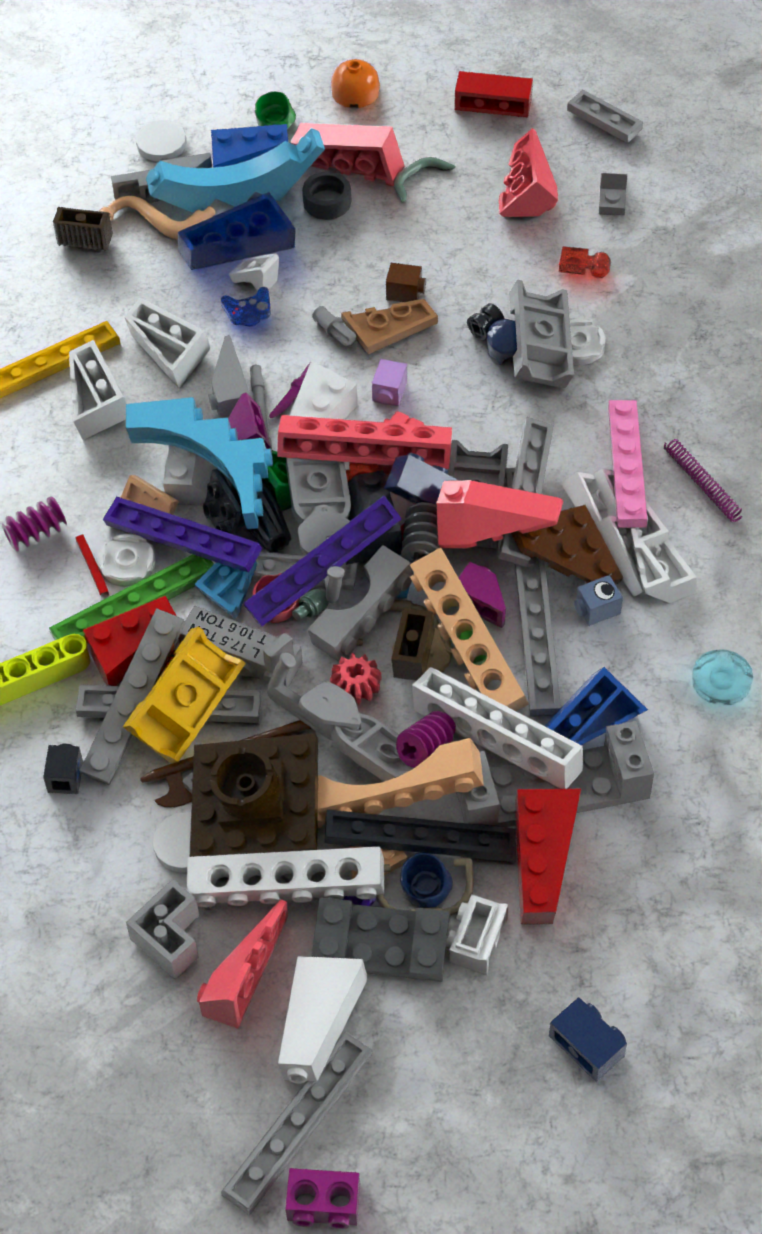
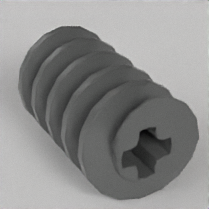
(420, 531)

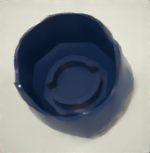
(502, 340)
(425, 880)

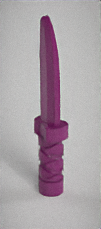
(291, 395)

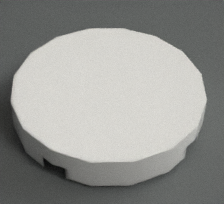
(161, 140)
(586, 341)
(126, 560)
(172, 842)

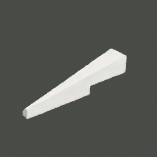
(598, 495)
(660, 565)

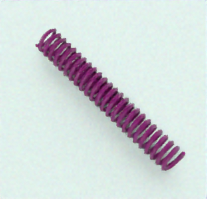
(699, 482)

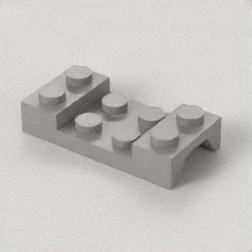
(542, 336)

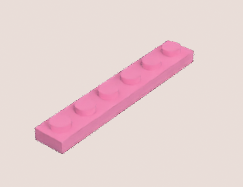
(627, 464)

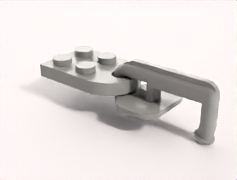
(321, 508)
(337, 718)

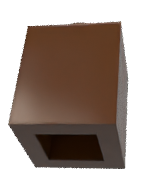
(404, 282)

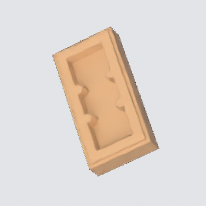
(148, 495)

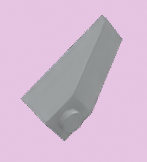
(227, 380)

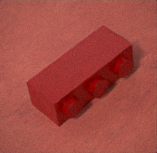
(493, 94)

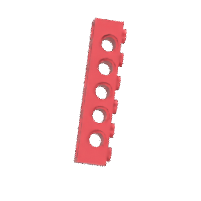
(361, 441)

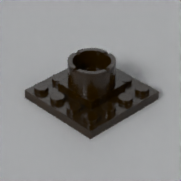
(255, 796)

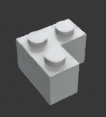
(161, 926)

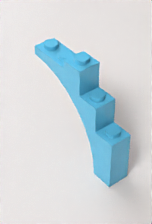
(182, 425)

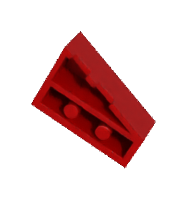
(117, 639)

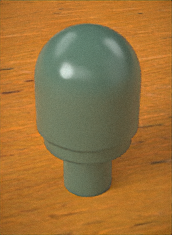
(311, 604)

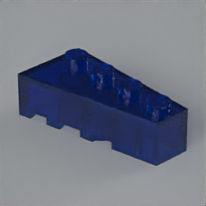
(237, 234)

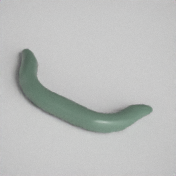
(414, 168)

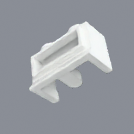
(477, 958)

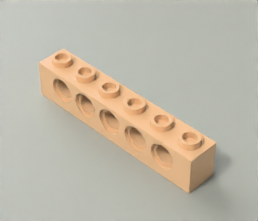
(435, 569)

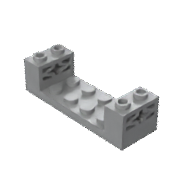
(610, 777)

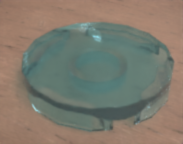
(722, 677)

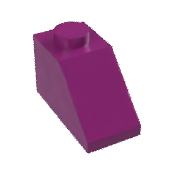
(248, 420)
(484, 593)

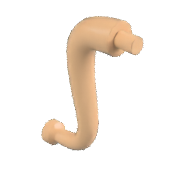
(157, 219)

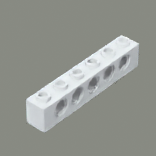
(500, 728)
(206, 870)

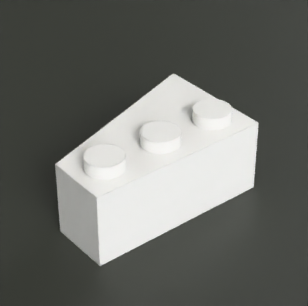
(167, 339)
(95, 392)
(325, 395)

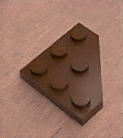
(571, 547)

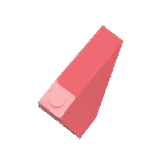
(530, 181)
(481, 511)
(238, 976)

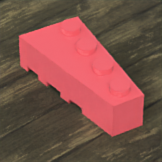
(357, 150)

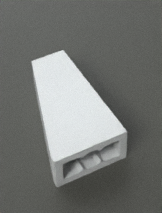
(317, 1012)

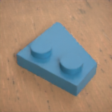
(226, 586)

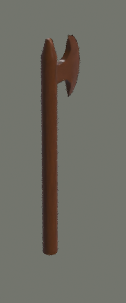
(177, 793)

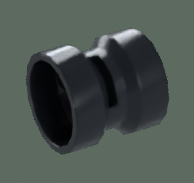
(480, 322)

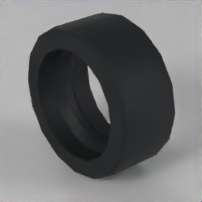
(326, 181)

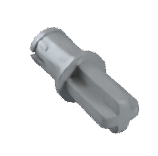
(334, 326)

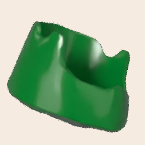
(274, 109)

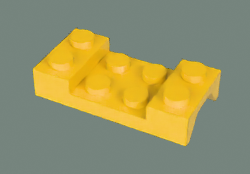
(184, 696)

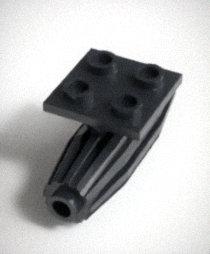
(225, 512)

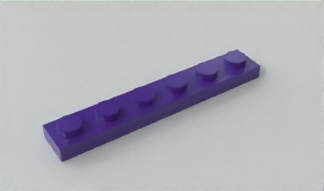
(183, 534)
(314, 566)

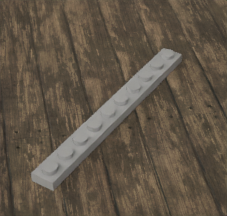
(537, 633)

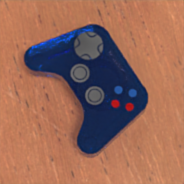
(248, 310)

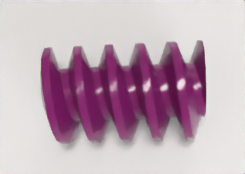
(34, 523)
(424, 737)

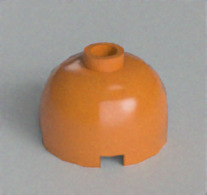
(355, 83)

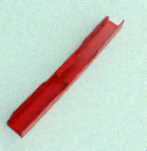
(92, 565)

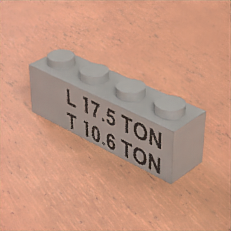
(239, 641)

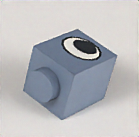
(598, 600)

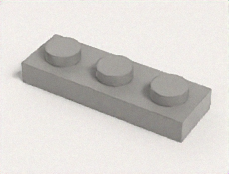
(605, 116)

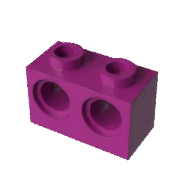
(324, 1187)

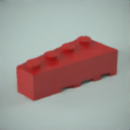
(543, 841)

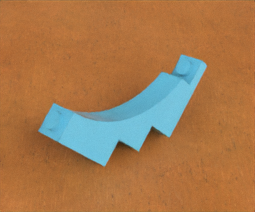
(236, 183)

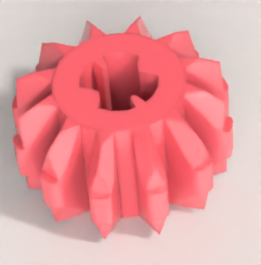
(357, 677)

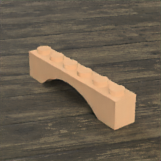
(446, 771)

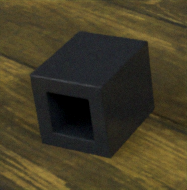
(63, 769)

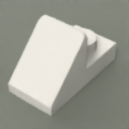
(259, 270)

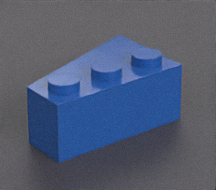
(245, 143)
(595, 705)

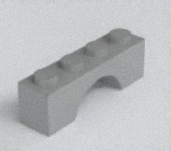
(339, 630)

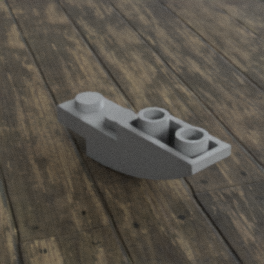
(136, 185)

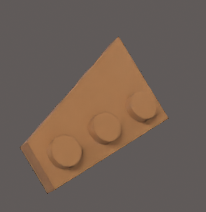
(386, 326)

